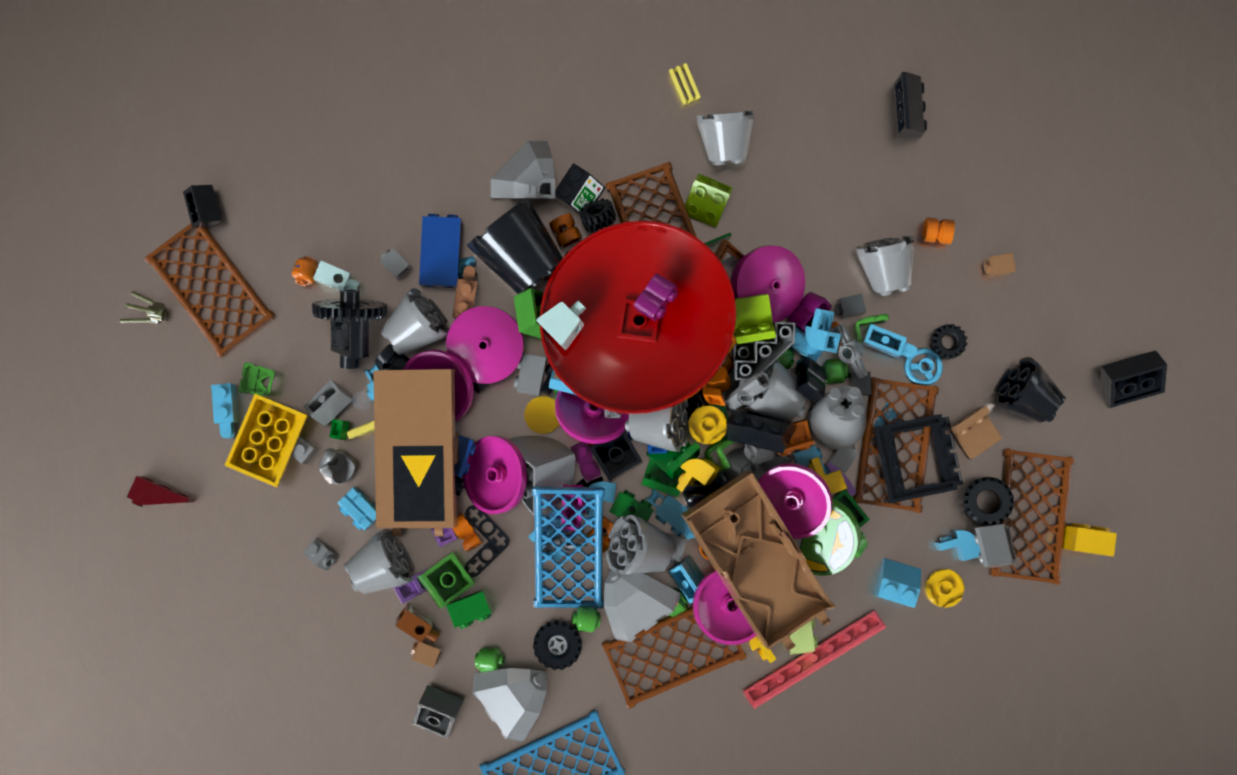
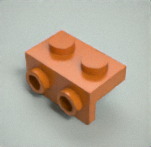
(800, 439)

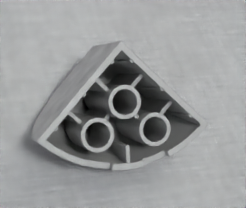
(547, 465)

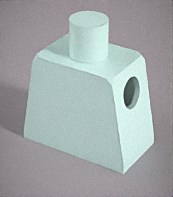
(327, 273)
(563, 322)

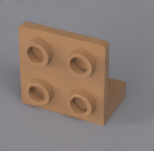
(976, 432)

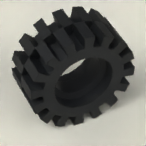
(597, 214)
(952, 330)

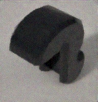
(695, 493)

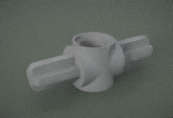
(853, 356)

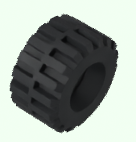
(1000, 488)

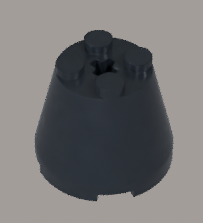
(1029, 392)

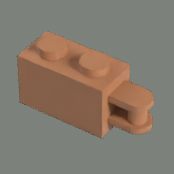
(466, 292)

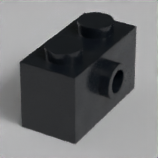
(202, 206)

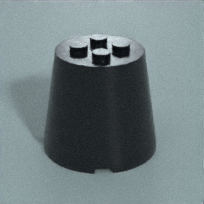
(518, 248)

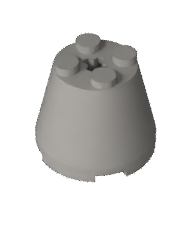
(726, 136)
(888, 263)
(414, 323)
(781, 398)
(838, 417)
(661, 429)
(638, 547)
(380, 564)

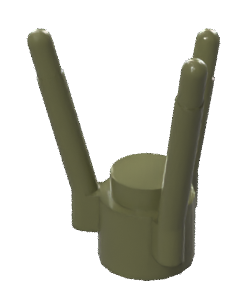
(155, 312)

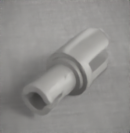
(577, 538)

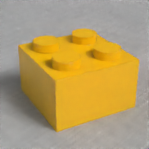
(1090, 539)

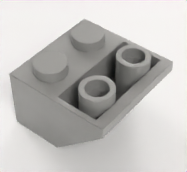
(995, 546)

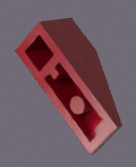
(149, 492)

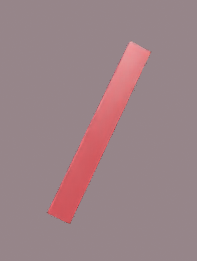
(811, 662)

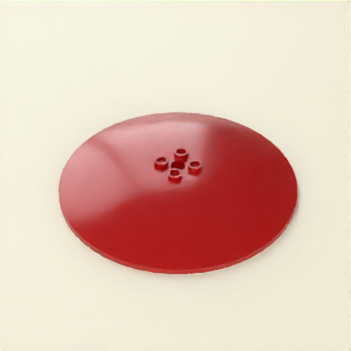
(648, 364)

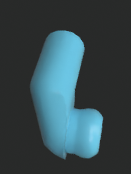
(469, 261)

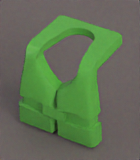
(878, 319)
(252, 380)
(719, 446)

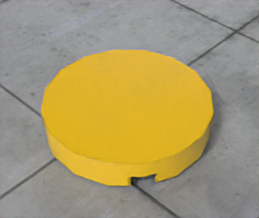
(541, 415)
(707, 424)
(944, 588)

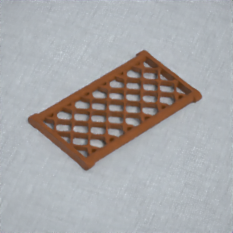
(667, 168)
(194, 314)
(933, 391)
(1064, 495)
(607, 646)

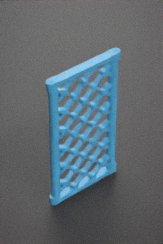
(598, 602)
(593, 716)

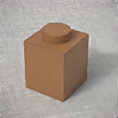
(1000, 265)
(426, 653)

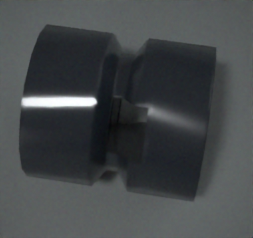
(390, 359)

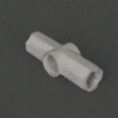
(747, 391)

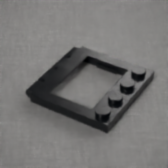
(890, 463)

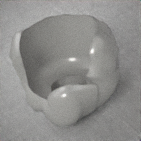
(336, 466)

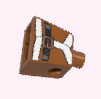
(410, 619)

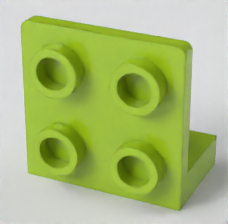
(707, 200)
(753, 319)

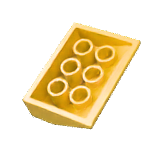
(266, 440)

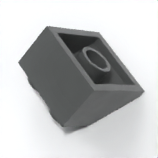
(437, 711)

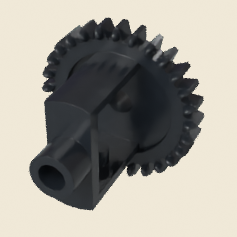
(349, 324)

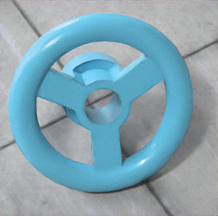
(930, 366)

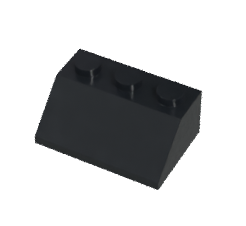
(910, 105)
(1133, 378)
(759, 431)

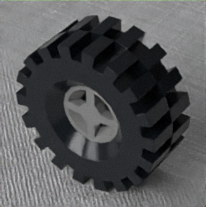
(552, 651)

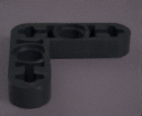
(491, 544)

